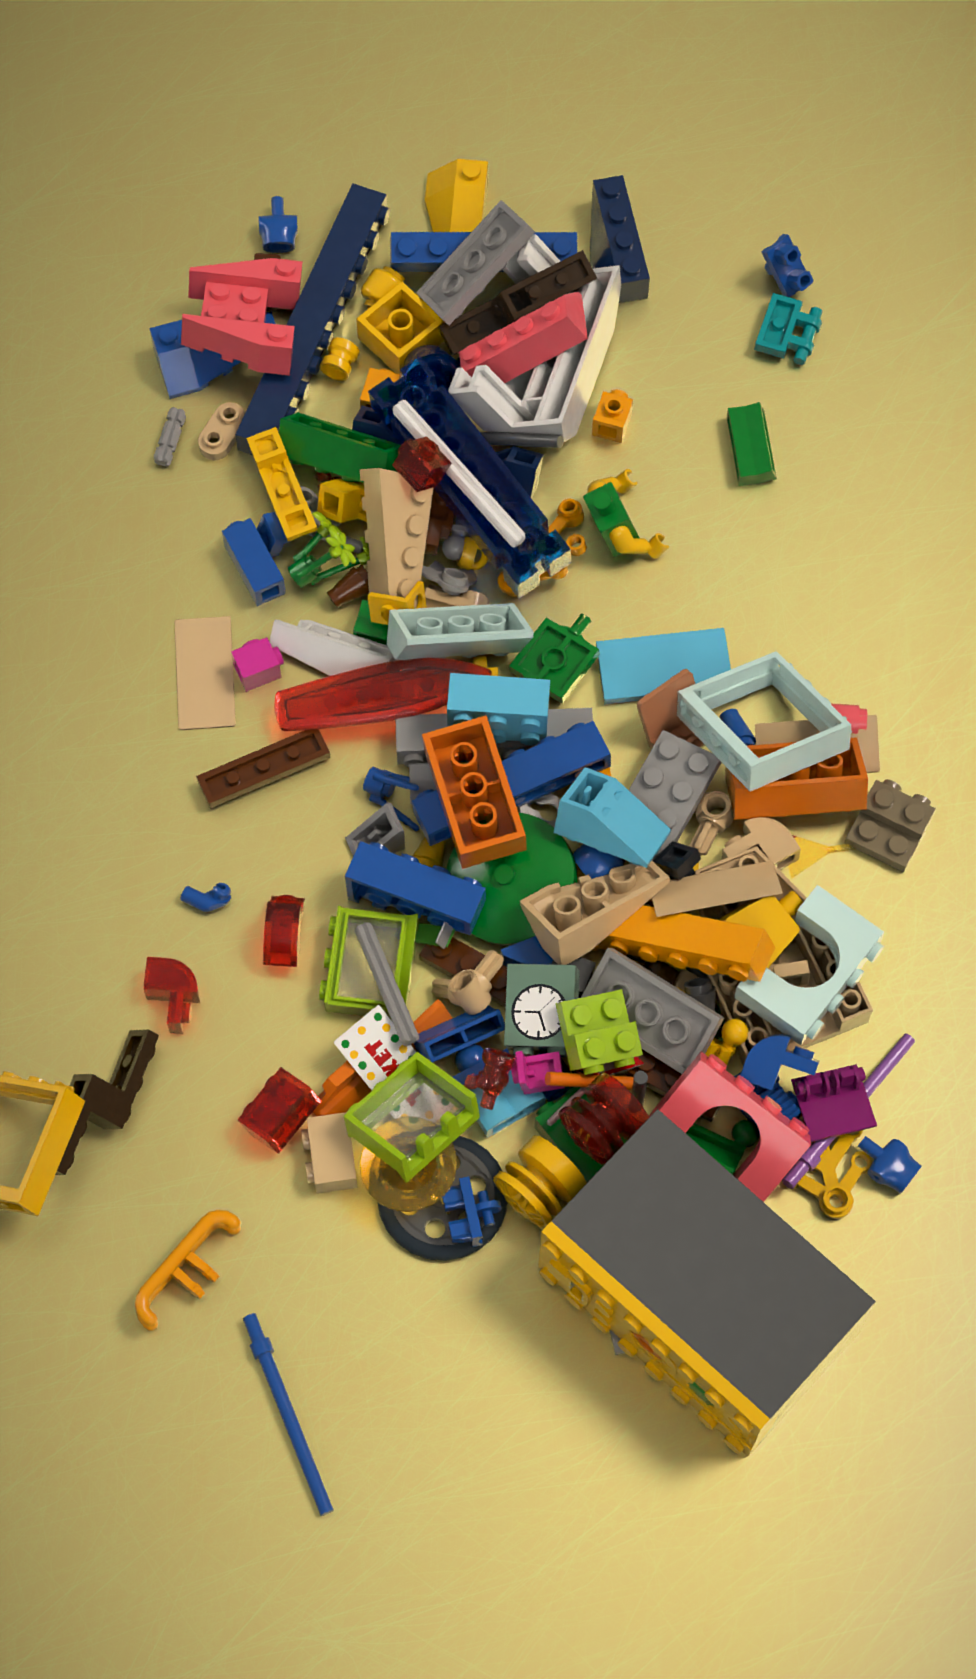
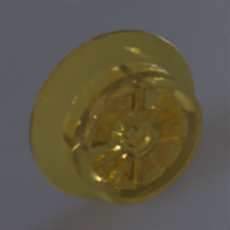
(420, 1192)

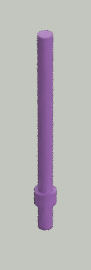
(811, 1157)

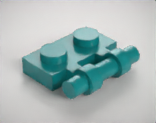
(779, 325)

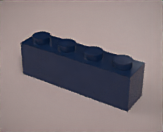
(616, 237)

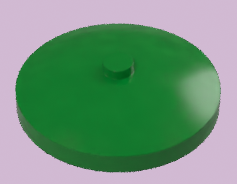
(515, 878)

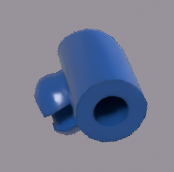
(208, 901)

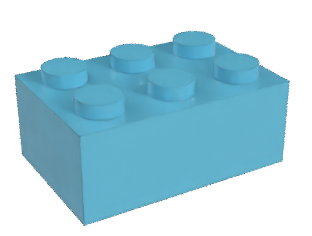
(513, 705)

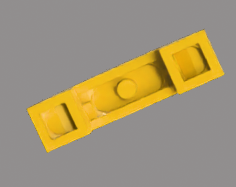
(281, 484)

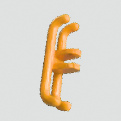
(178, 1257)

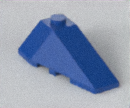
(183, 367)

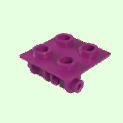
(834, 1102)

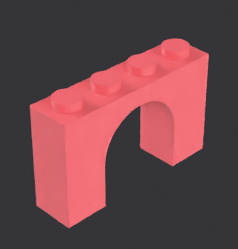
(709, 1085)

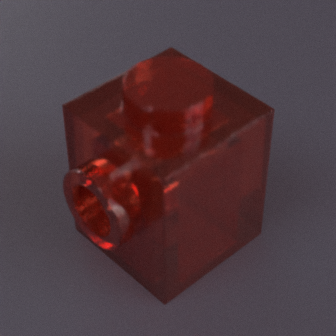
(421, 463)

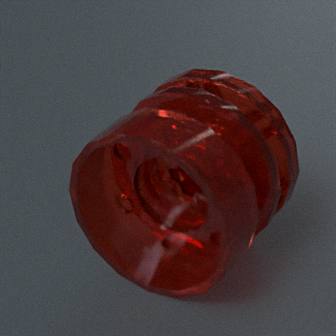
(600, 1123)

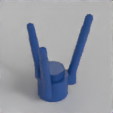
(383, 783)

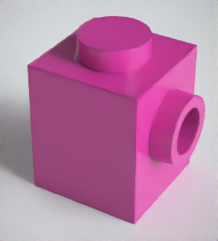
(257, 663)

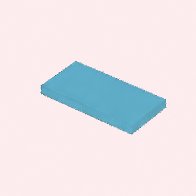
(641, 664)

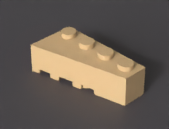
(394, 531)

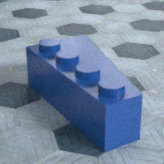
(413, 887)

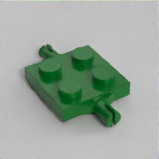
(557, 656)

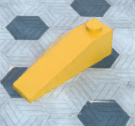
(457, 195)

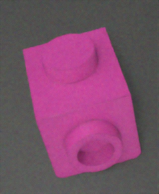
(531, 1071)

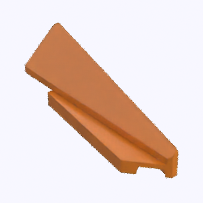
(345, 1084)

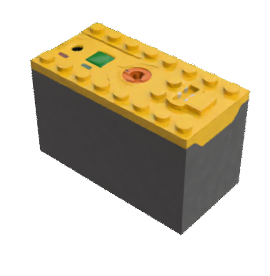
(702, 1283)

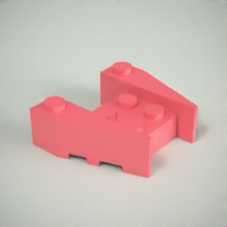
(236, 308)

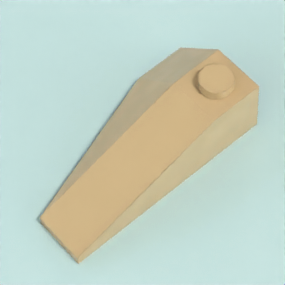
(582, 914)

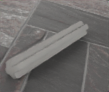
(386, 984)

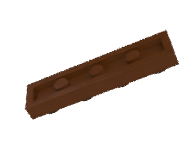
(263, 767)

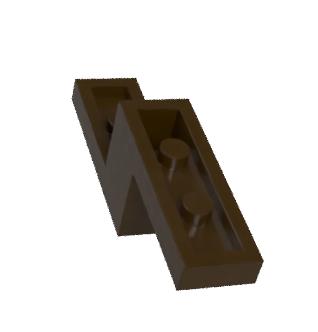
(518, 301)
(110, 1103)

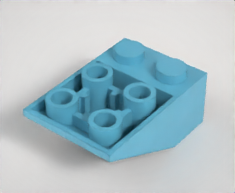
(610, 819)

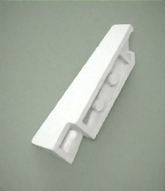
(327, 647)

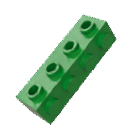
(334, 447)

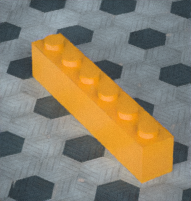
(693, 943)

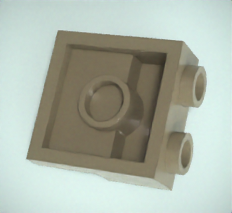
(891, 824)

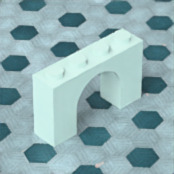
(800, 1009)

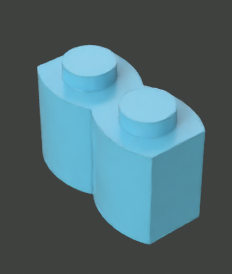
(508, 1107)

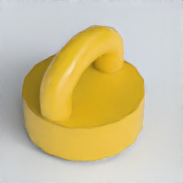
(468, 556)

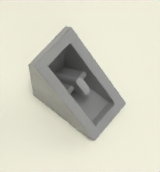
(381, 828)

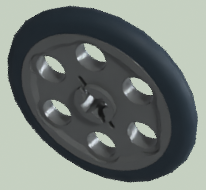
(410, 1229)

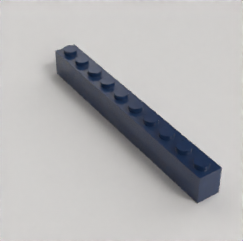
(319, 310)

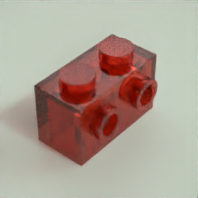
(279, 1110)

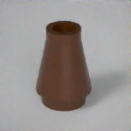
(350, 587)

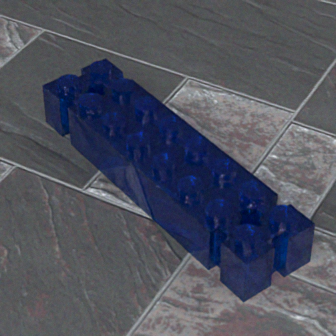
(442, 413)

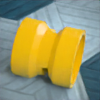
(338, 361)

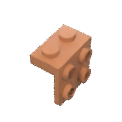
(659, 710)

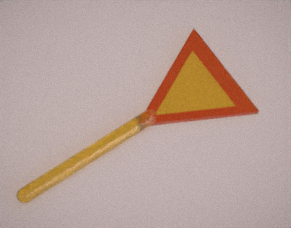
(813, 852)

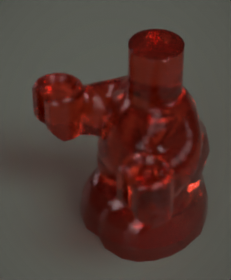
(493, 1076)

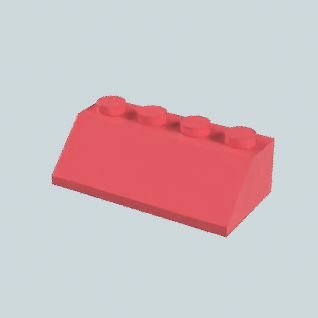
(529, 339)

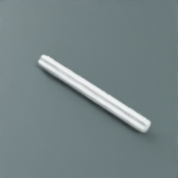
(462, 476)

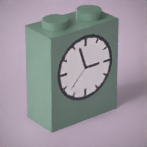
(531, 1008)

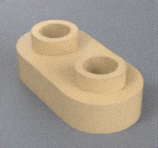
(222, 429)

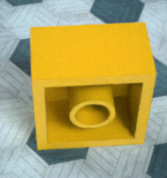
(398, 326)

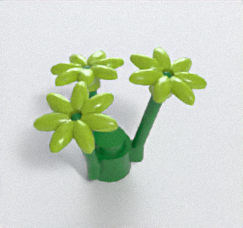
(307, 569)

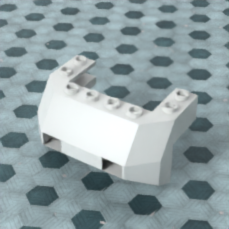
(556, 392)

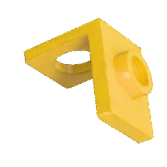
(381, 603)

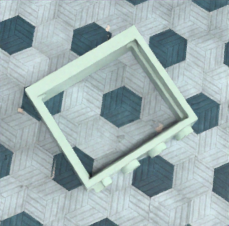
(695, 712)

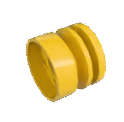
(534, 1187)

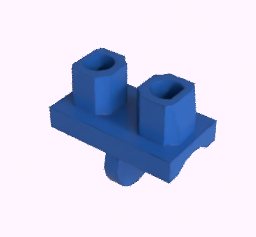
(786, 266)
(469, 1228)

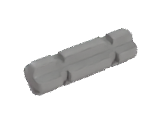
(169, 437)

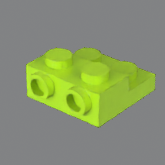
(598, 1032)

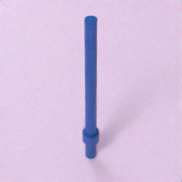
(262, 1350)

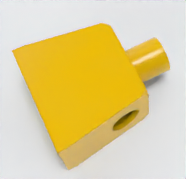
(772, 916)

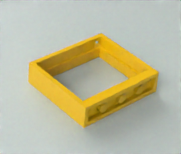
(51, 1144)

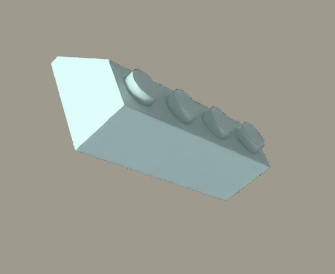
(457, 631)

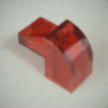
(283, 930)
(172, 982)

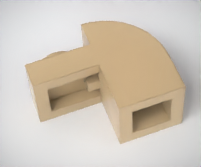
(769, 837)

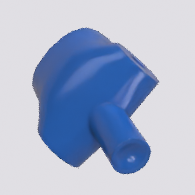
(278, 230)
(891, 1164)

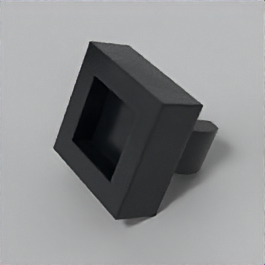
(678, 860)

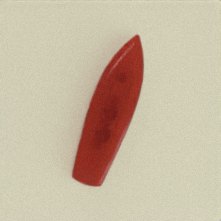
(370, 694)

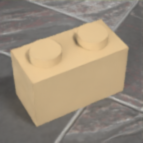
(331, 1153)

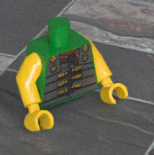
(614, 520)

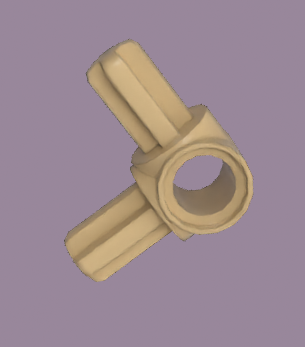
(710, 823)
(470, 987)

